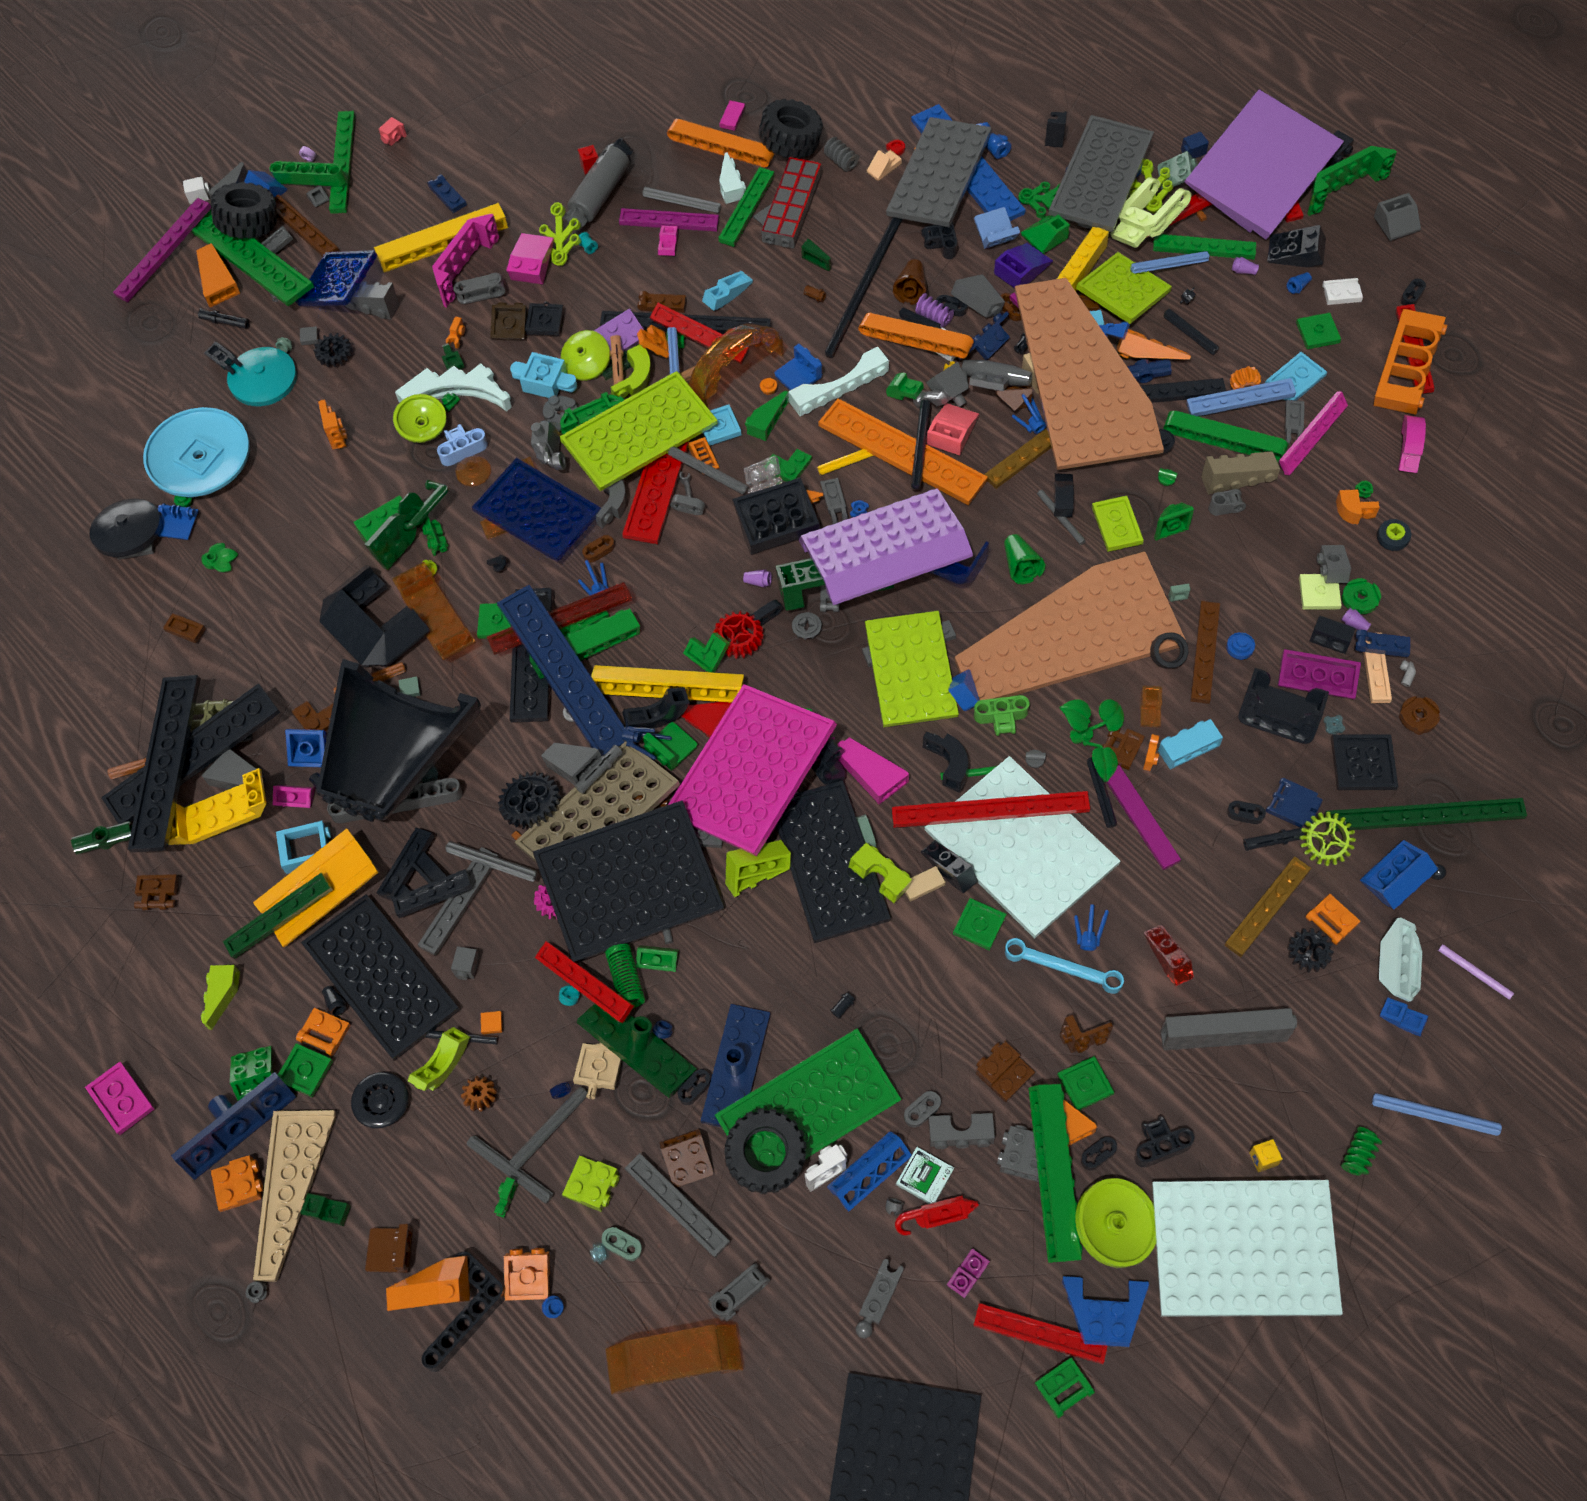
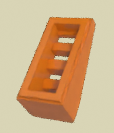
(693, 446)

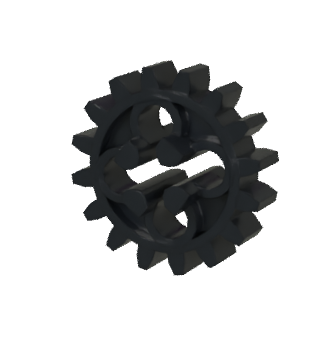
(323, 350)
(1298, 944)

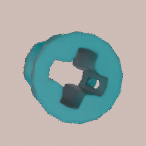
(589, 245)

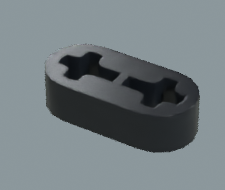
(1410, 291)
(953, 303)
(768, 612)
(1246, 812)
(697, 1090)
(1102, 1157)

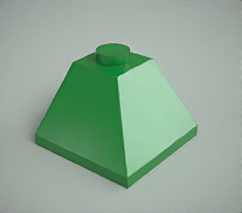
(1174, 520)

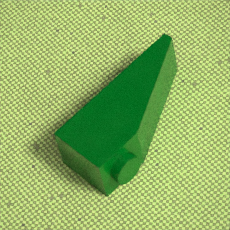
(766, 416)

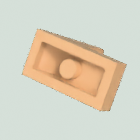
(883, 164)

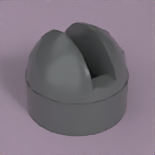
(893, 1205)

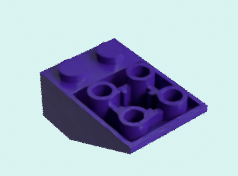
(1020, 265)

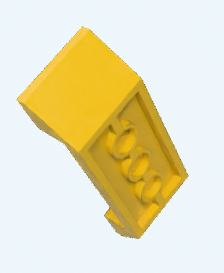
(219, 811)

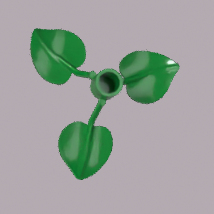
(1078, 716)

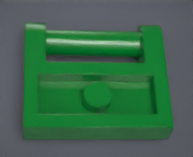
(1058, 1382)

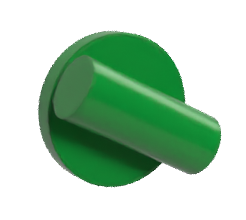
(449, 401)
(1167, 476)

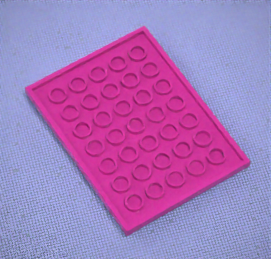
(752, 768)

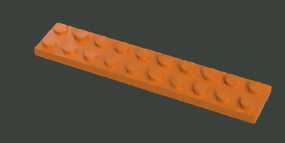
(899, 450)

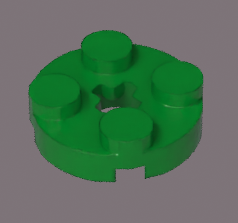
(1370, 591)

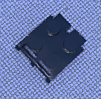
(1295, 803)

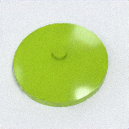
(1116, 1223)

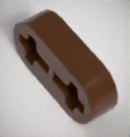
(1010, 308)
(598, 548)

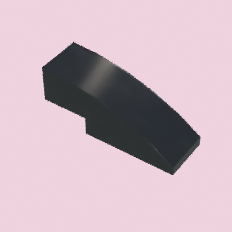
(1063, 495)

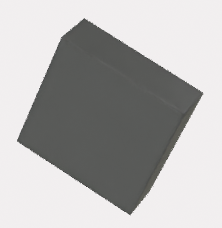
(309, 335)

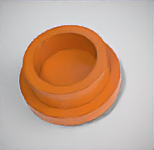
(768, 386)

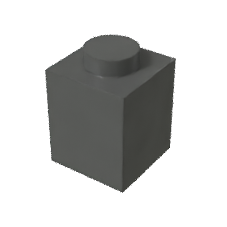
(465, 963)

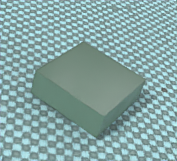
(1179, 592)
(409, 686)

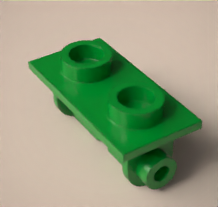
(434, 540)

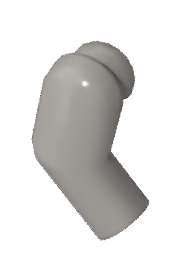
(1410, 672)

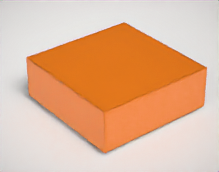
(491, 1022)

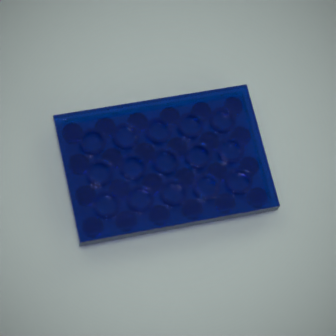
(536, 509)

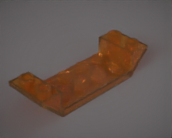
(425, 597)
(673, 1356)

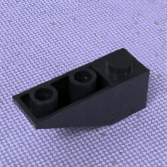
(951, 866)

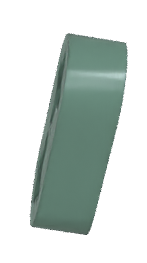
(866, 831)

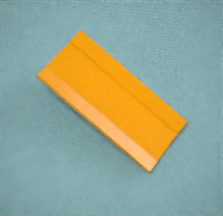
(346, 870)

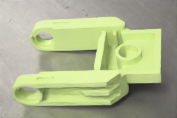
(1139, 224)

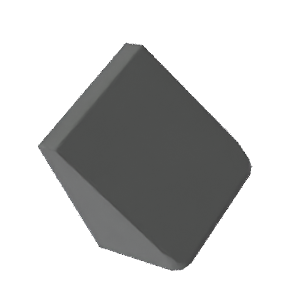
(317, 196)

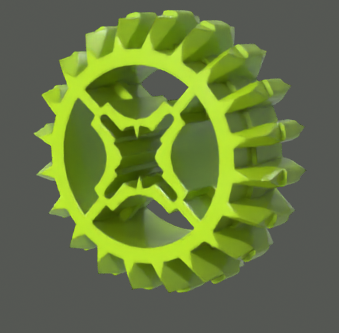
(1331, 831)

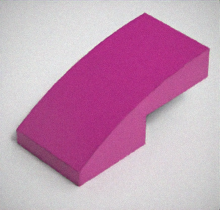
(668, 240)

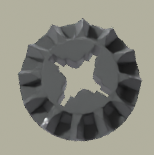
(800, 621)

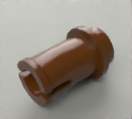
(815, 293)

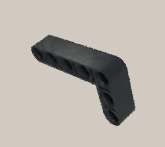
(467, 1314)

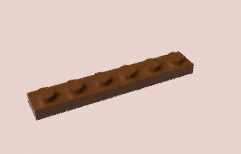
(1205, 652)

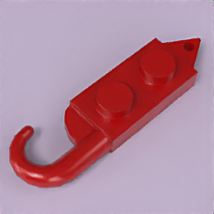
(937, 1213)

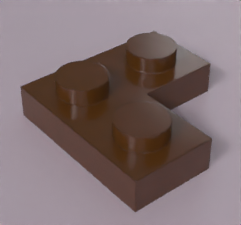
(310, 719)

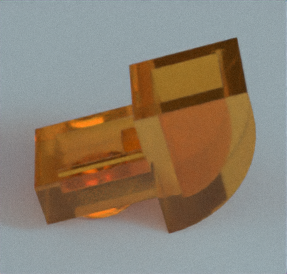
(1150, 706)

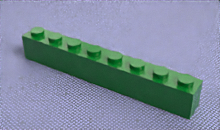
(1054, 1173)

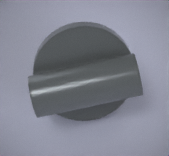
(1035, 758)

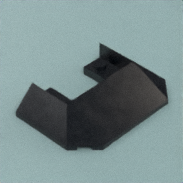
(358, 633)

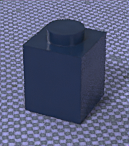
(1195, 144)

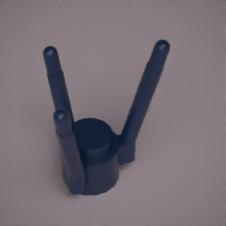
(633, 734)

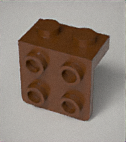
(1080, 1042)

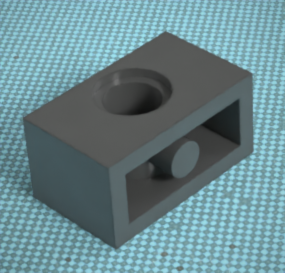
(1334, 564)

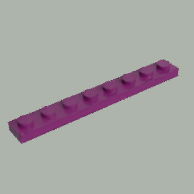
(162, 250)

